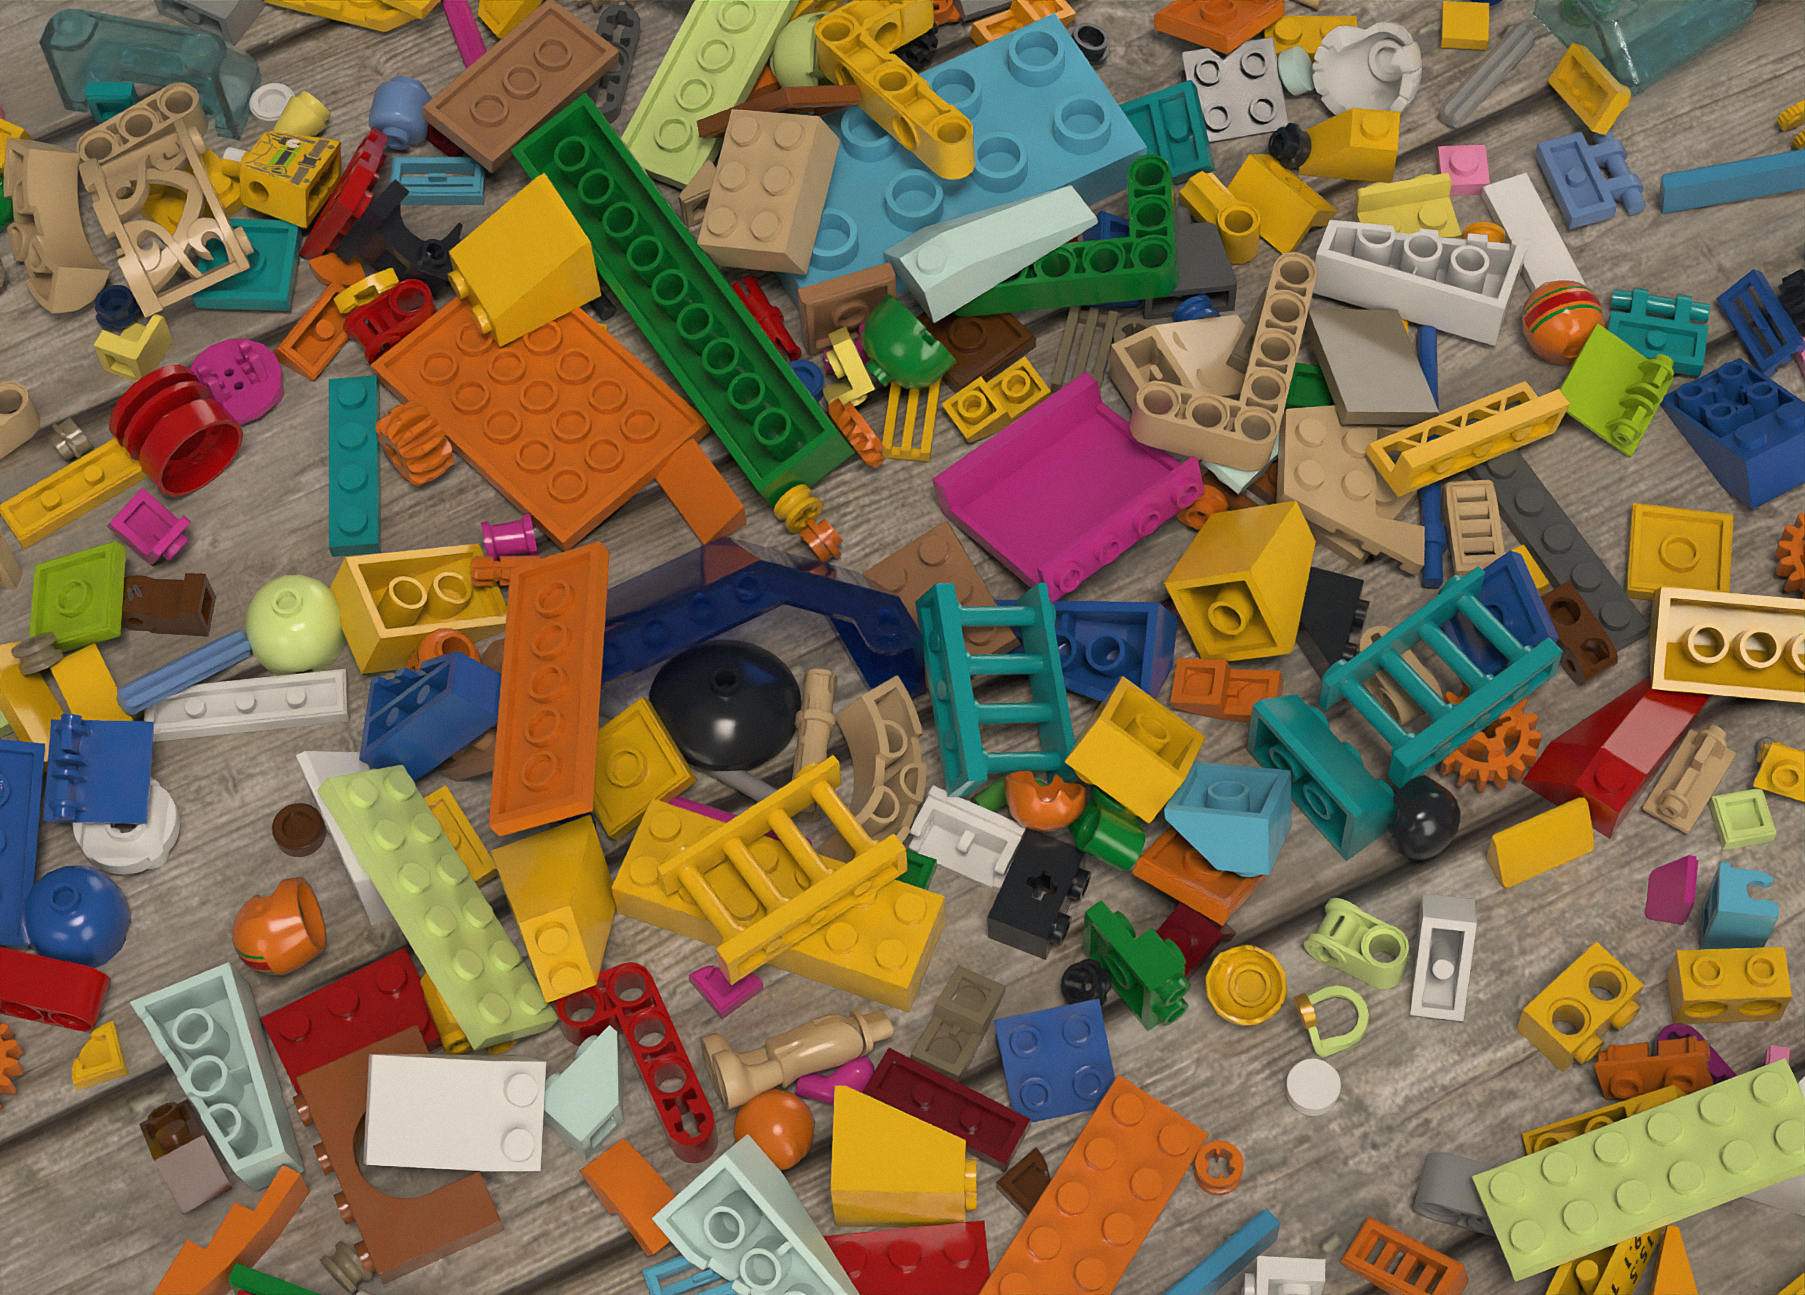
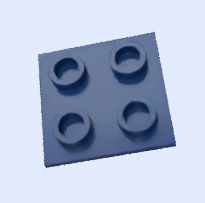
(98, 771)
(1055, 1060)

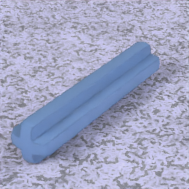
(183, 672)

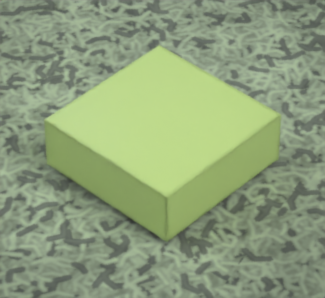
(1742, 818)

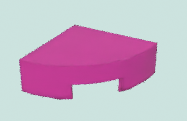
(720, 993)

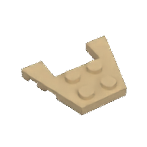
(1335, 481)

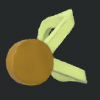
(1308, 1018)

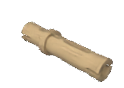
(814, 728)

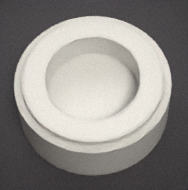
(268, 104)
(1313, 1087)

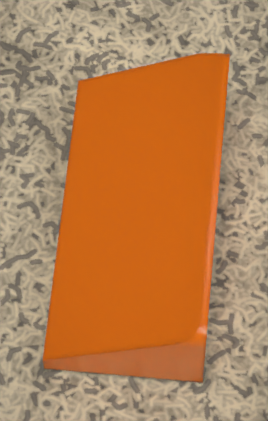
(315, 335)
(701, 494)

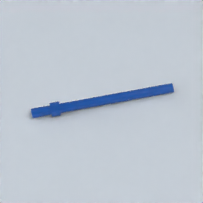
(1431, 494)

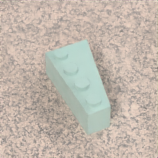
(224, 1066)

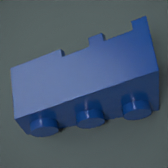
(428, 713)

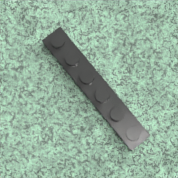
(1558, 545)

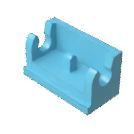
(1731, 915)

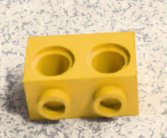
(1729, 985)
(1571, 1001)

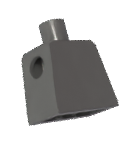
(1202, 269)

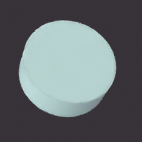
(1296, 70)

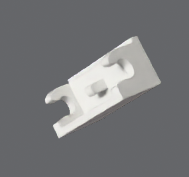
(966, 838)

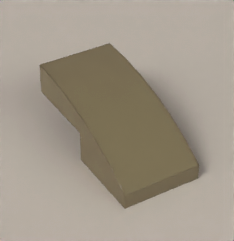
(958, 1023)

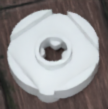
(136, 850)

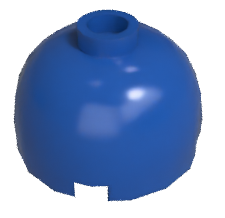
(76, 916)

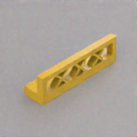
(1467, 445)

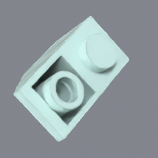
(587, 1098)

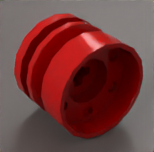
(175, 430)

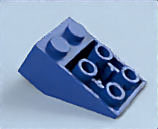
(1743, 430)

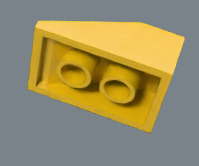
(402, 596)

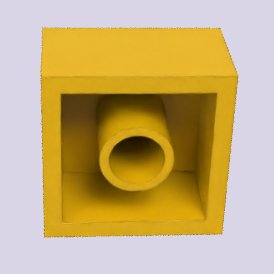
(1135, 750)

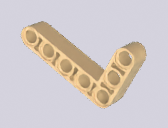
(1267, 377)

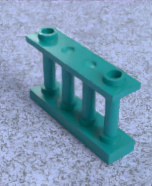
(951, 692)
(1450, 724)

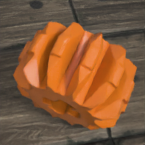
(414, 443)

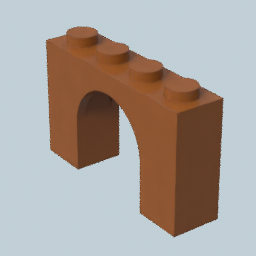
(395, 1231)

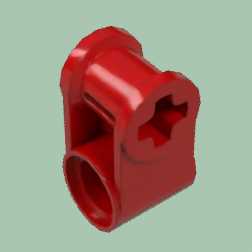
(390, 317)

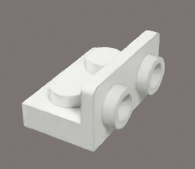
(1285, 1276)

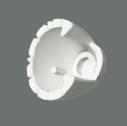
(1368, 68)

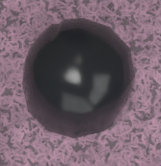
(1426, 819)

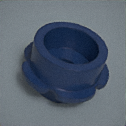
(116, 307)

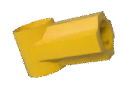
(1235, 220)

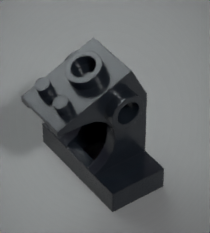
(387, 243)

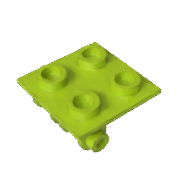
(1616, 389)

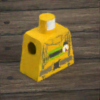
(286, 174)

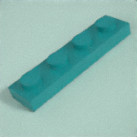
(354, 466)

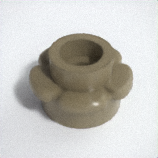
(70, 440)

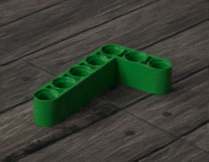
(1084, 261)

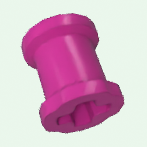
(509, 538)

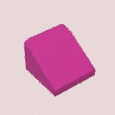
(1672, 891)

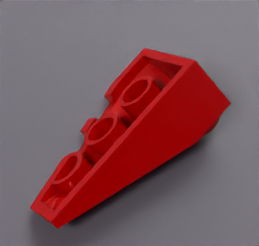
(1615, 752)

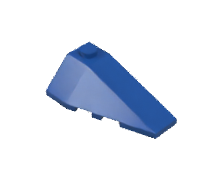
(1109, 641)

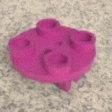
(252, 368)

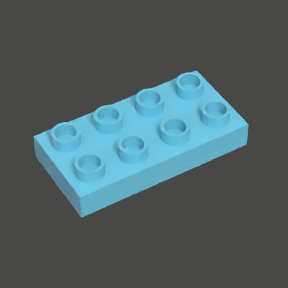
(1036, 128)

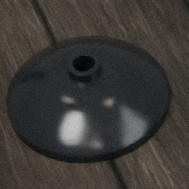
(732, 724)

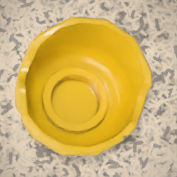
(1246, 985)

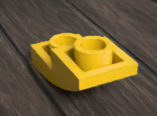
(994, 405)

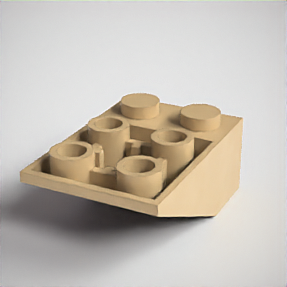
(1180, 354)

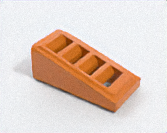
(1436, 1264)

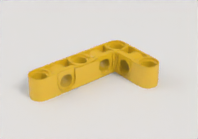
(856, 50)

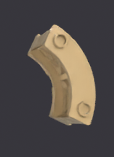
(164, 164)

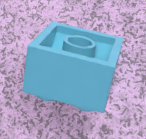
(1234, 815)

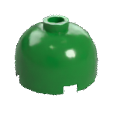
(902, 347)

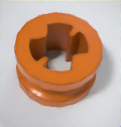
(1235, 1169)

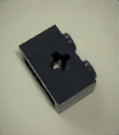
(1037, 867)

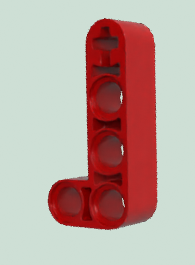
(653, 1063)

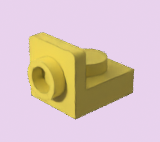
(847, 361)

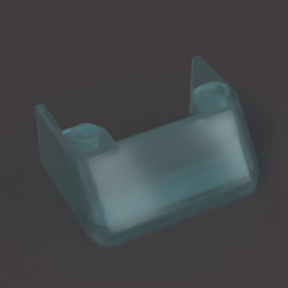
(1644, 38)

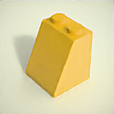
(525, 264)
(1245, 582)
(560, 903)
(896, 1167)

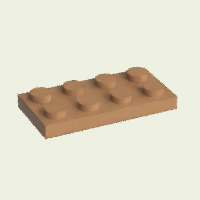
(520, 84)

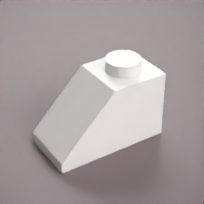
(1443, 957)

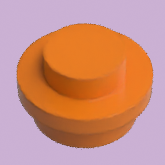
(821, 539)

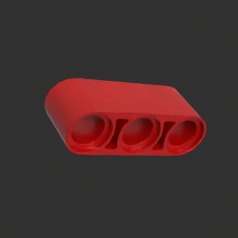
(51, 990)

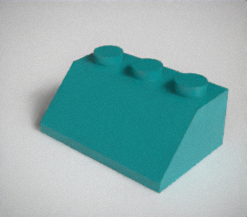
(1325, 773)

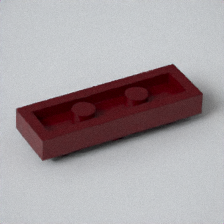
(988, 1126)

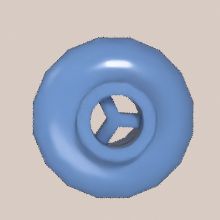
(398, 112)

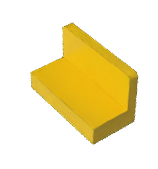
(1282, 199)

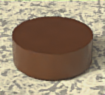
(299, 830)

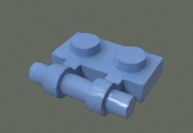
(1578, 182)

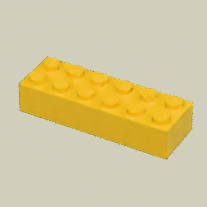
(868, 950)

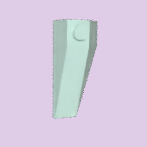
(973, 253)
(752, 1229)

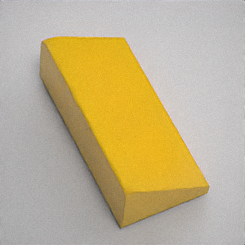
(1541, 843)

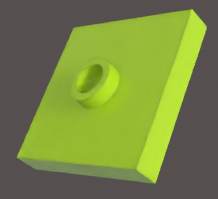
(79, 596)

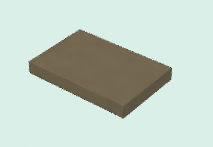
(1370, 366)

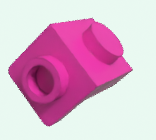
(150, 528)

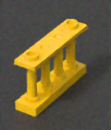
(786, 918)

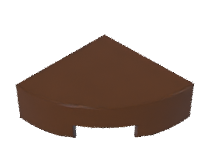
(1025, 1182)

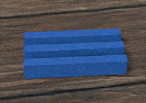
(1782, 352)

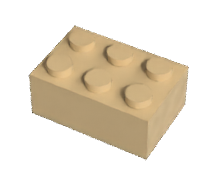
(769, 191)

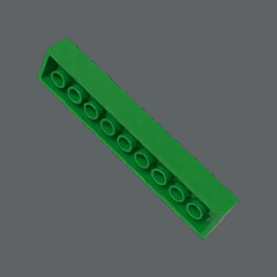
(685, 304)

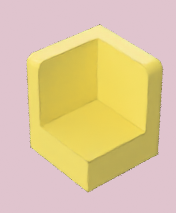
(135, 350)

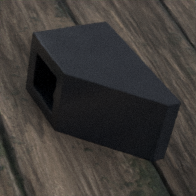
(1328, 616)

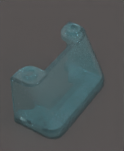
(113, 48)

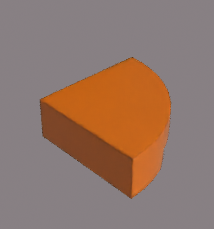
(331, 267)

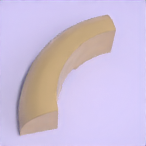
(49, 226)
(886, 762)

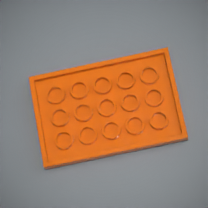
(550, 419)

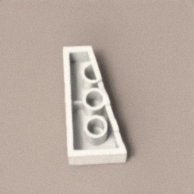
(1425, 277)

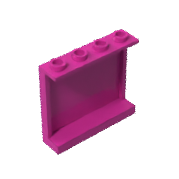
(1065, 489)

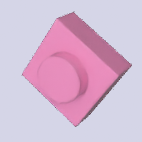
(1466, 168)

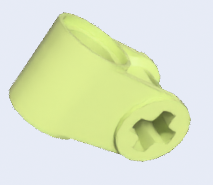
(1351, 937)

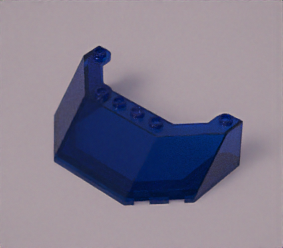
(739, 581)

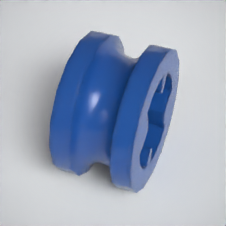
(1195, 308)

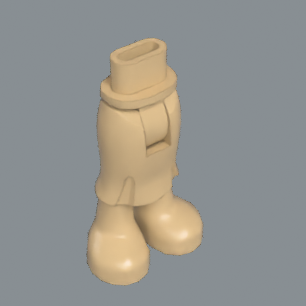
(790, 1055)

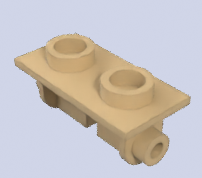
(1691, 778)

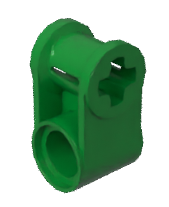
(1108, 831)

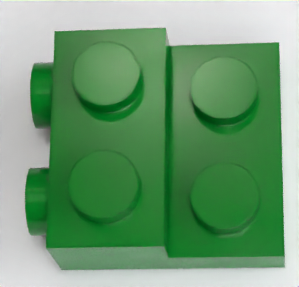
(1143, 970)

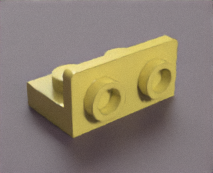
(1409, 205)

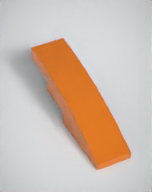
(239, 1239)

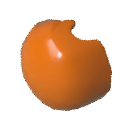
(1046, 806)
(778, 1125)

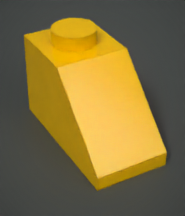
(1354, 146)

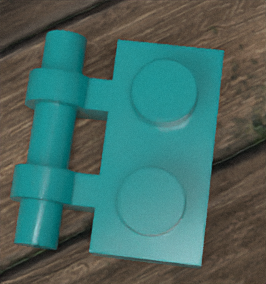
(1652, 335)

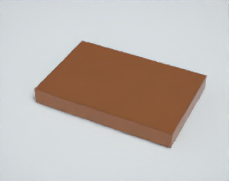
(790, 100)

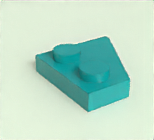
(1173, 128)

